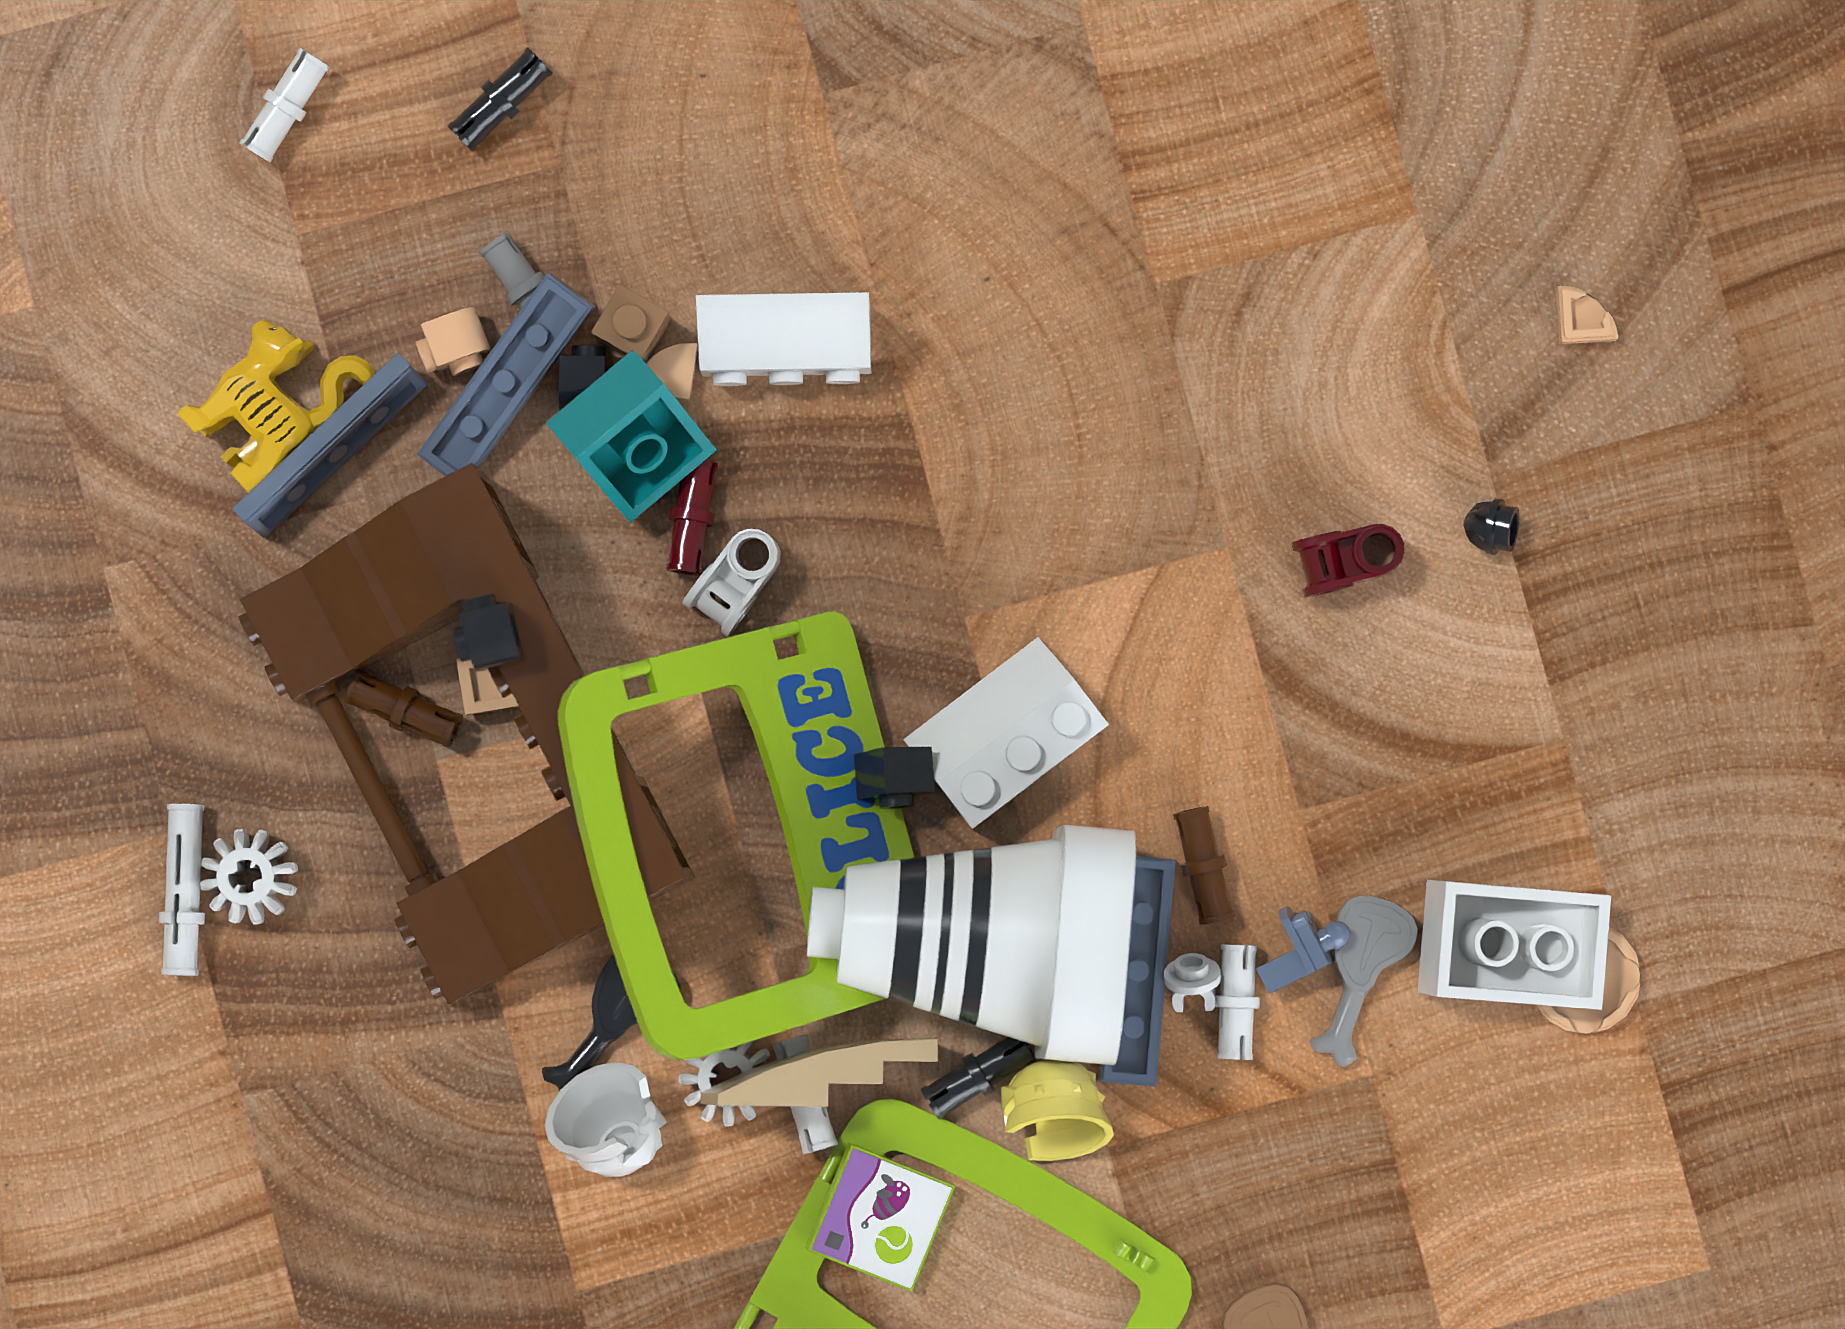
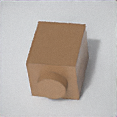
(631, 324)

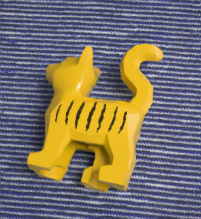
(263, 408)

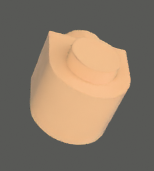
(453, 342)

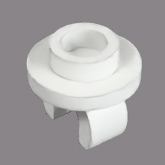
(1192, 976)

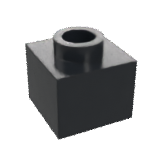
(894, 775)

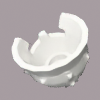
(606, 1120)

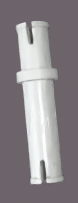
(182, 890)

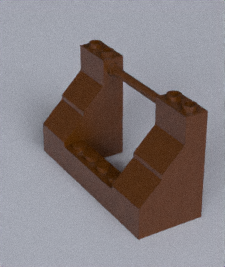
(390, 589)

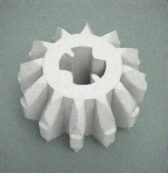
(234, 863)
(730, 1058)

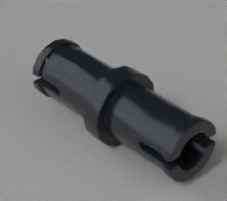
(500, 99)
(977, 1075)

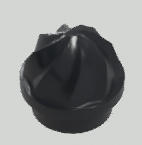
(1492, 526)

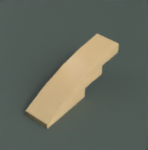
(806, 1075)

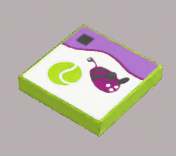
(880, 1217)

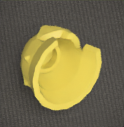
(1062, 1104)

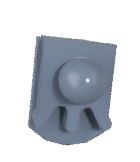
(1310, 951)

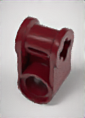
(1344, 558)

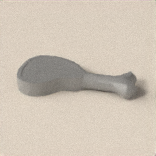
(1378, 938)

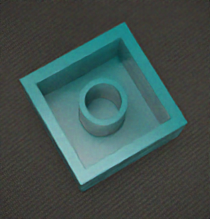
(631, 436)

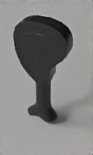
(611, 1018)

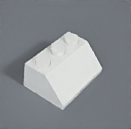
(784, 337)
(1007, 732)

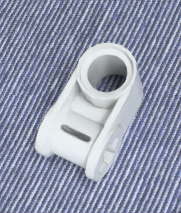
(733, 582)

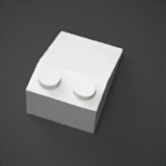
(1514, 944)

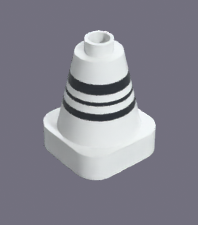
(995, 937)

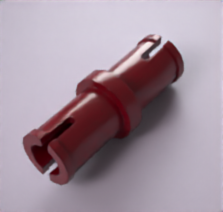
(691, 520)

